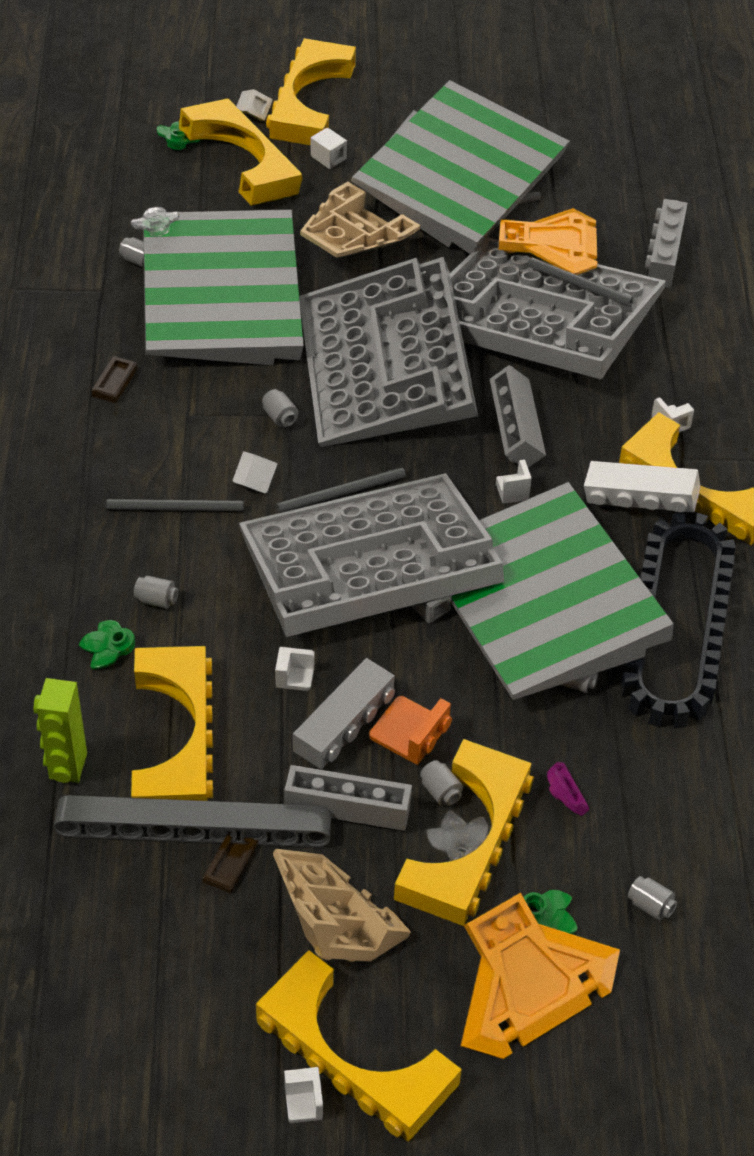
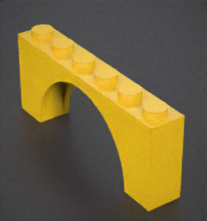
(313, 61)
(223, 121)
(653, 448)
(182, 675)
(453, 886)
(398, 1097)

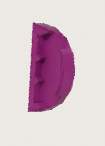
(565, 788)

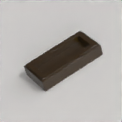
(114, 379)
(229, 863)

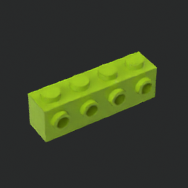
(61, 730)

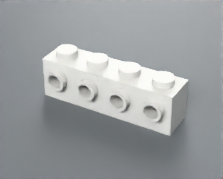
(642, 486)

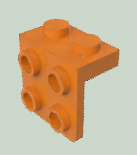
(410, 728)

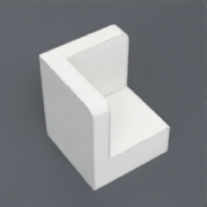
(254, 104)
(328, 148)
(681, 415)
(254, 472)
(515, 486)
(294, 668)
(303, 1095)

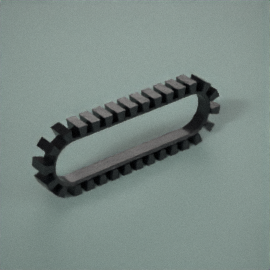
(706, 681)

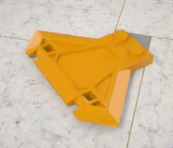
(561, 239)
(529, 977)

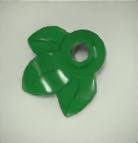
(174, 136)
(108, 643)
(552, 910)

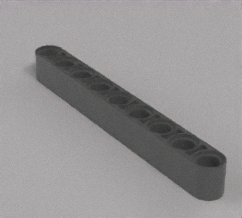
(192, 821)

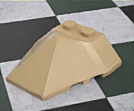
(348, 228)
(335, 914)

